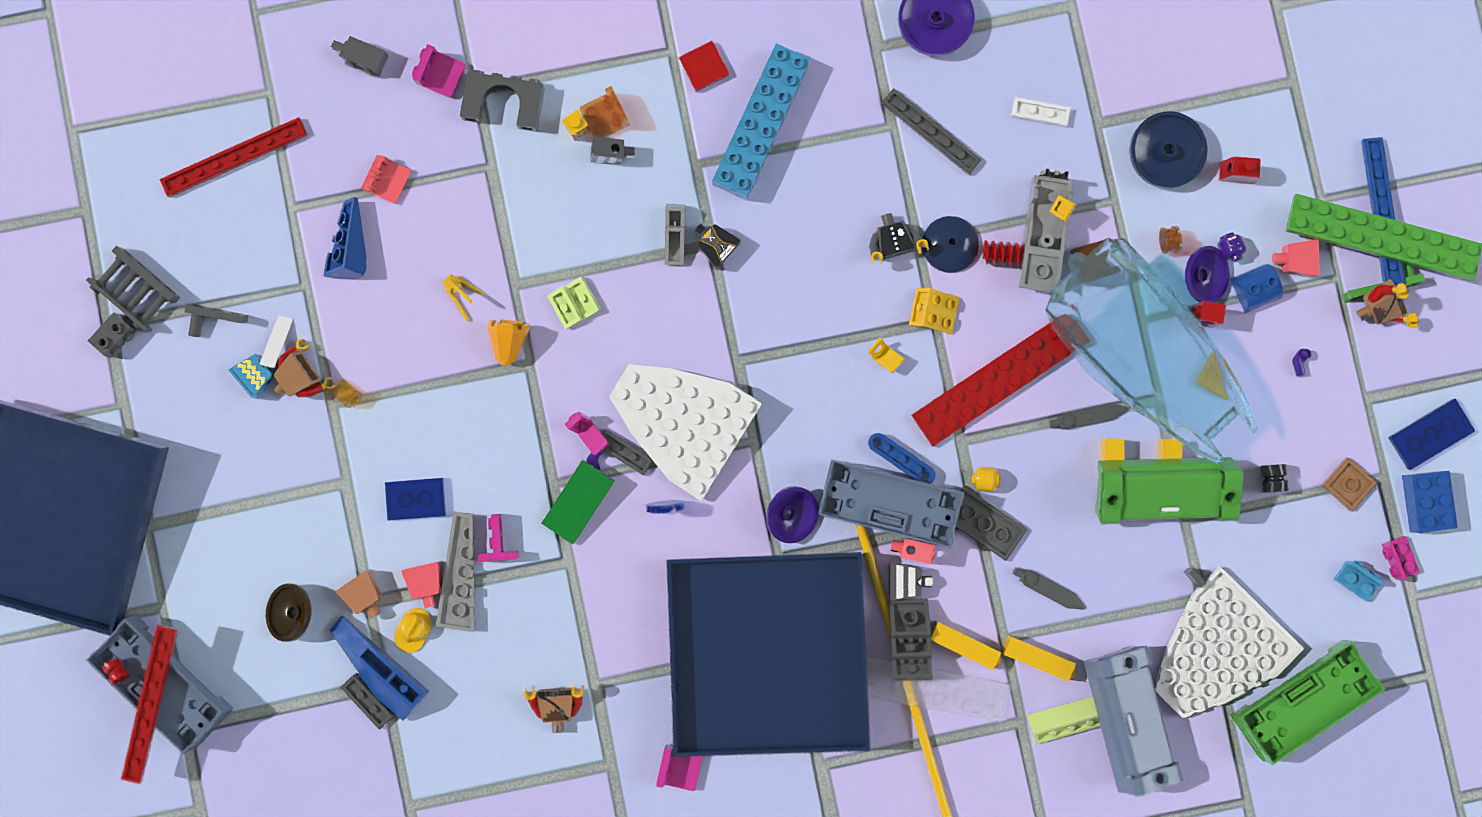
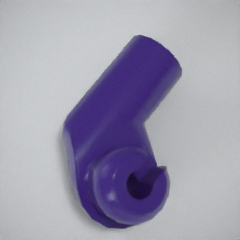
(593, 460)

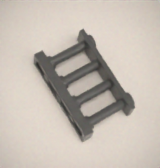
(151, 282)

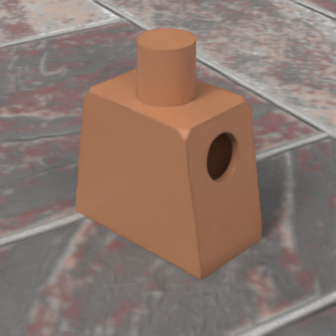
(362, 594)

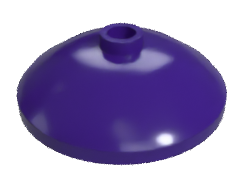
(1207, 274)
(798, 520)

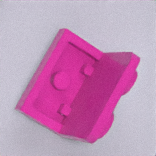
(438, 71)

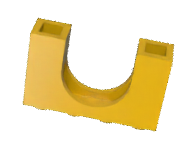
(1114, 449)

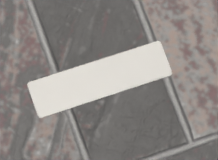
(276, 341)

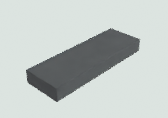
(627, 453)
(366, 701)

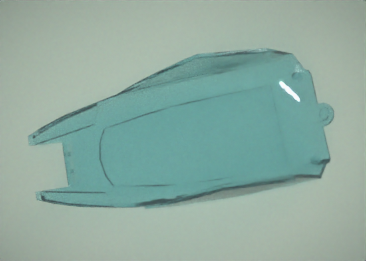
(1146, 346)

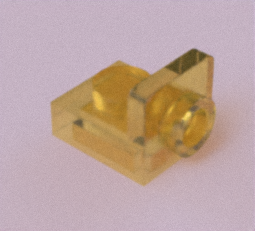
(347, 394)

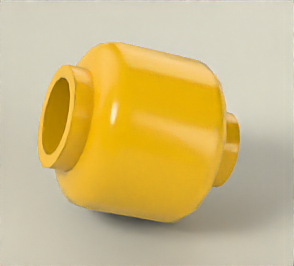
(986, 479)

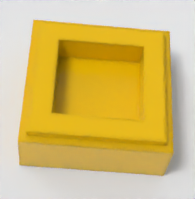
(1063, 207)

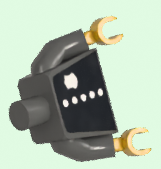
(894, 240)

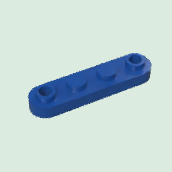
(901, 458)

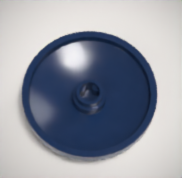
(1168, 149)

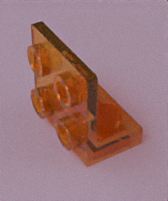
(605, 114)

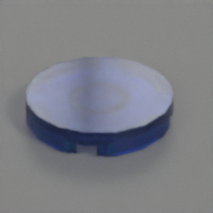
(664, 506)

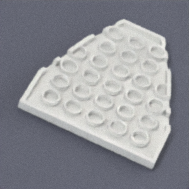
(684, 421)
(1221, 648)

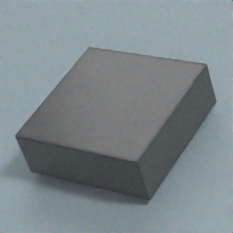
(1195, 577)

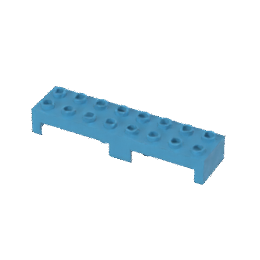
(761, 121)

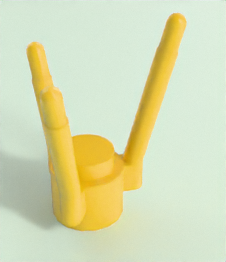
(454, 285)

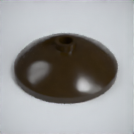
(288, 612)

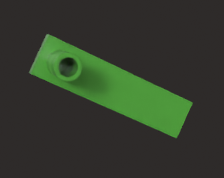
(1410, 281)

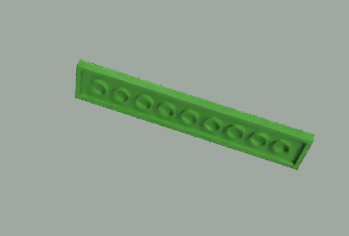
(1384, 237)

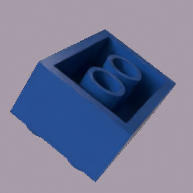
(1429, 501)

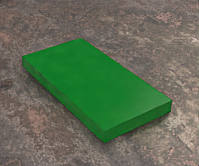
(578, 502)

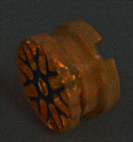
(1170, 239)

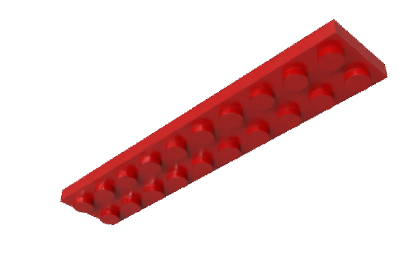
(990, 384)

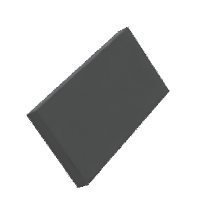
(988, 525)

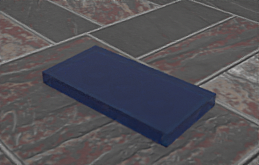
(1431, 434)

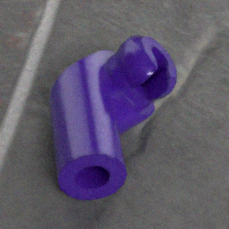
(1299, 359)

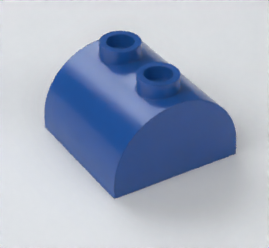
(1257, 287)

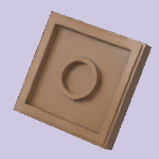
(1349, 484)

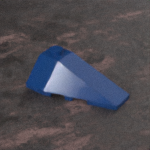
(349, 251)

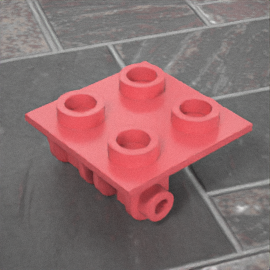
(386, 179)

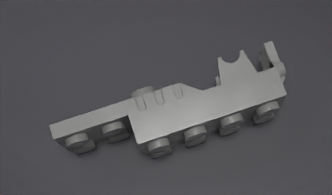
(1044, 232)

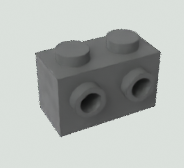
(112, 335)

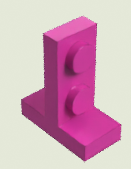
(496, 542)

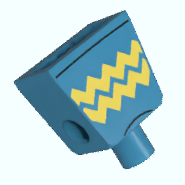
(253, 376)

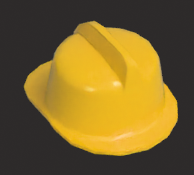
(413, 630)

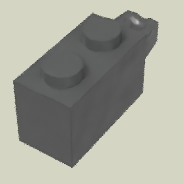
(362, 55)

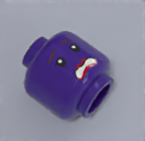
(1232, 246)

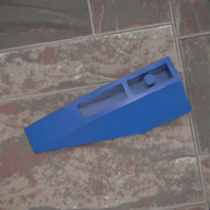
(379, 671)

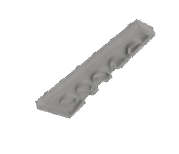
(458, 585)

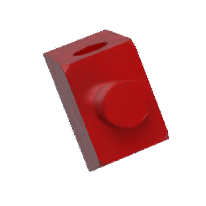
(1242, 171)

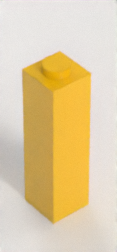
(965, 645)
(1039, 658)

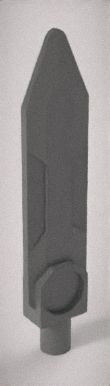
(1088, 416)
(1049, 589)

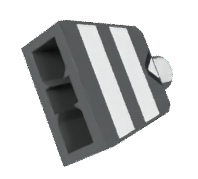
(602, 150)
(906, 581)

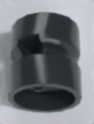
(1274, 478)

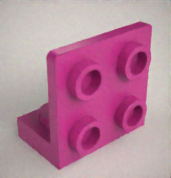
(678, 771)

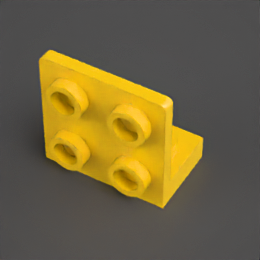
(934, 310)

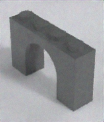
(480, 86)

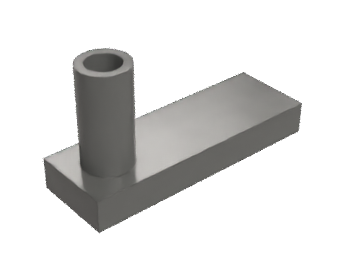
(198, 311)

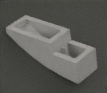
(674, 234)

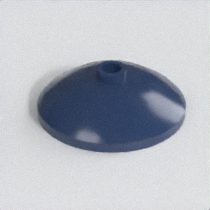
(942, 254)

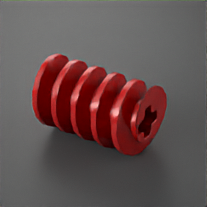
(1002, 253)

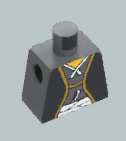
(716, 243)

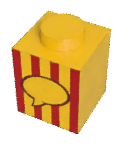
(575, 124)

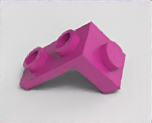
(587, 432)

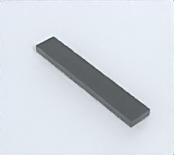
(931, 131)

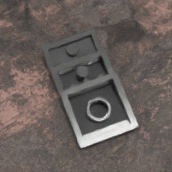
(910, 640)

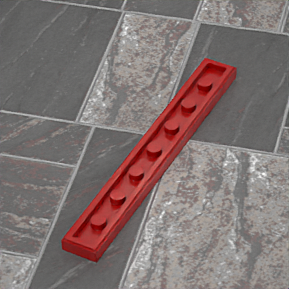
(233, 157)
(149, 704)

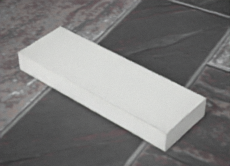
(1040, 112)

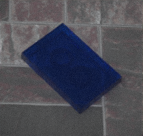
(415, 499)

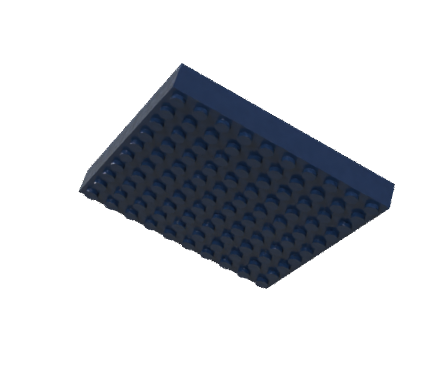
(72, 516)
(768, 654)

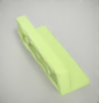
(1063, 720)

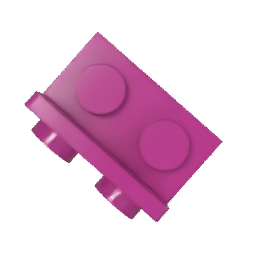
(1400, 558)

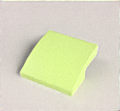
(574, 302)

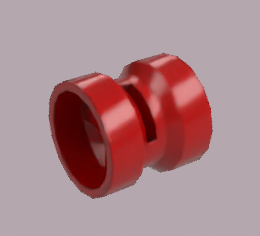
(115, 671)

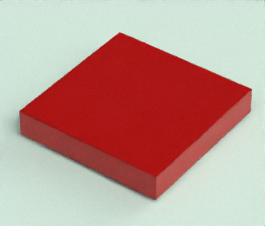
(704, 66)

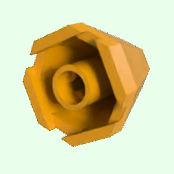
(507, 339)

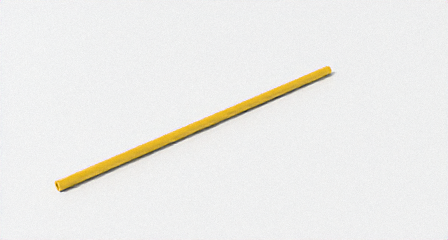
(915, 710)

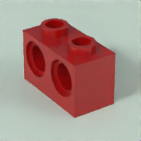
(1209, 313)

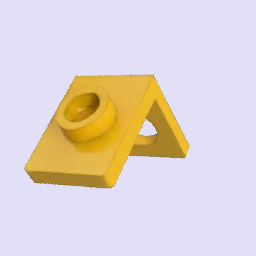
(886, 356)

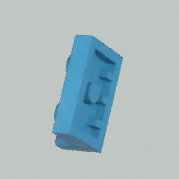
(1358, 580)

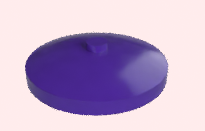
(936, 25)

